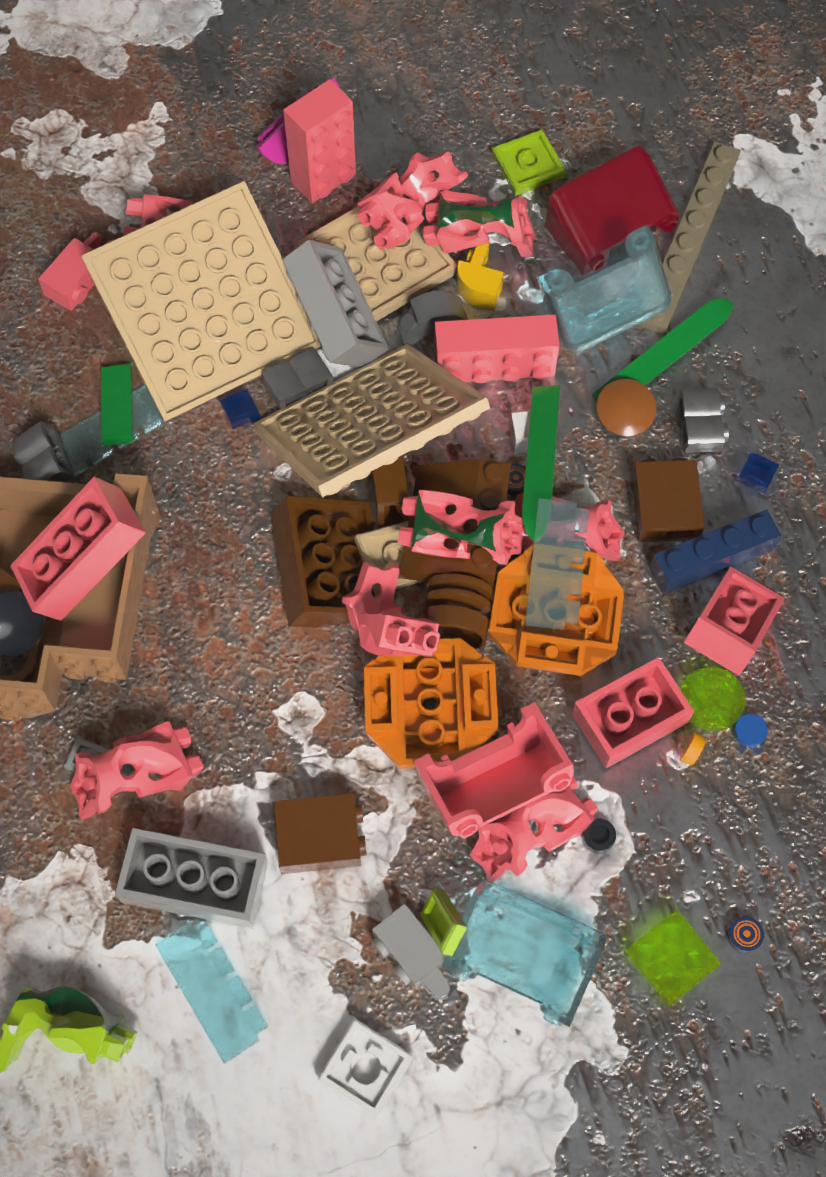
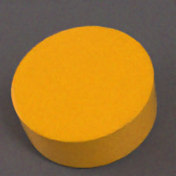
(693, 749)

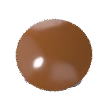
(626, 407)

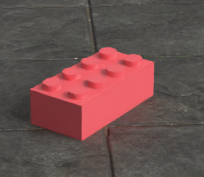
(320, 141)
(498, 348)
(77, 549)

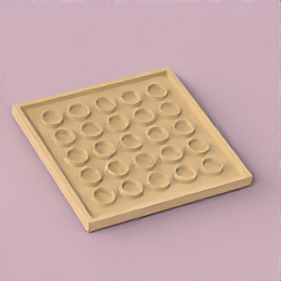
(201, 300)
(369, 419)

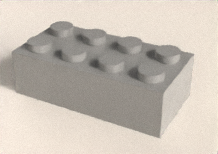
(335, 304)
(192, 878)

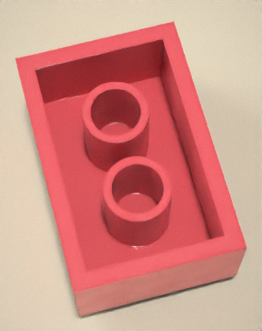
(632, 712)

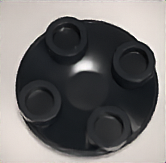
(18, 624)

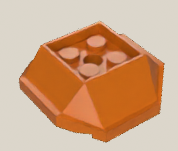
(555, 650)
(455, 679)

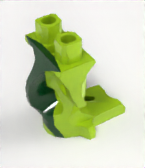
(69, 1021)

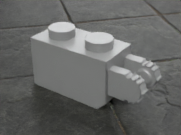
(412, 951)

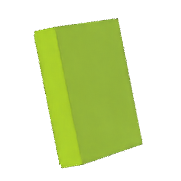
(528, 162)

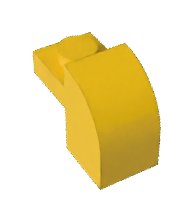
(479, 284)

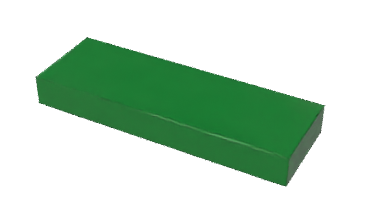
(117, 405)

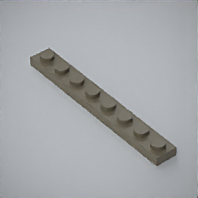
(694, 228)

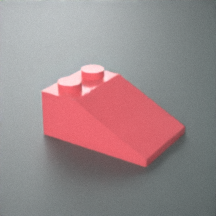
(734, 621)

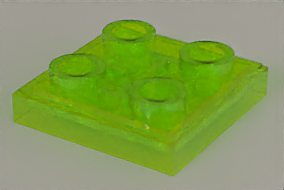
(672, 958)

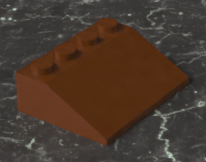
(475, 479)
(319, 556)

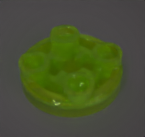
(715, 698)

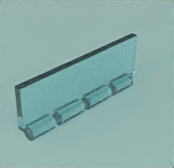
(85, 438)
(551, 568)
(212, 999)

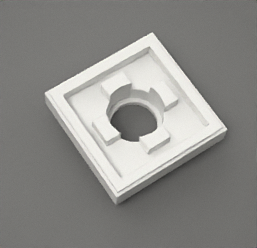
(358, 1043)

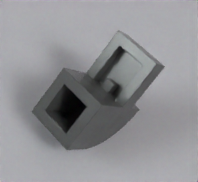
(427, 310)

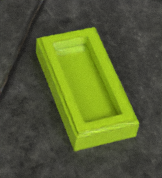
(443, 921)

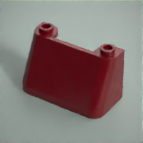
(608, 205)

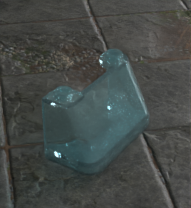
(609, 299)
(527, 950)

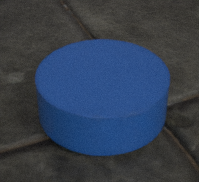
(750, 730)

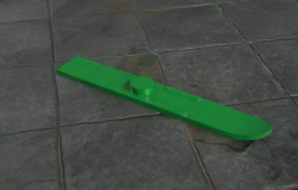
(675, 343)
(540, 453)

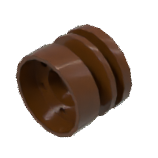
(459, 607)

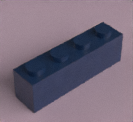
(715, 552)

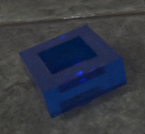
(239, 409)
(758, 472)

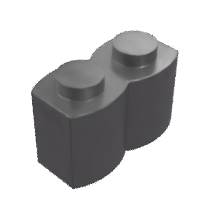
(297, 378)
(701, 420)
(42, 454)

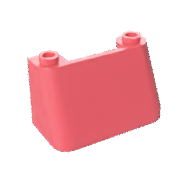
(497, 775)

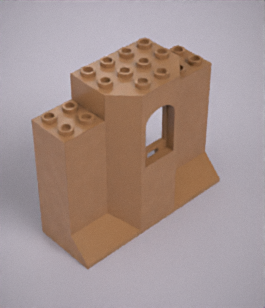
(100, 629)

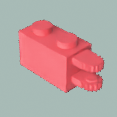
(67, 278)

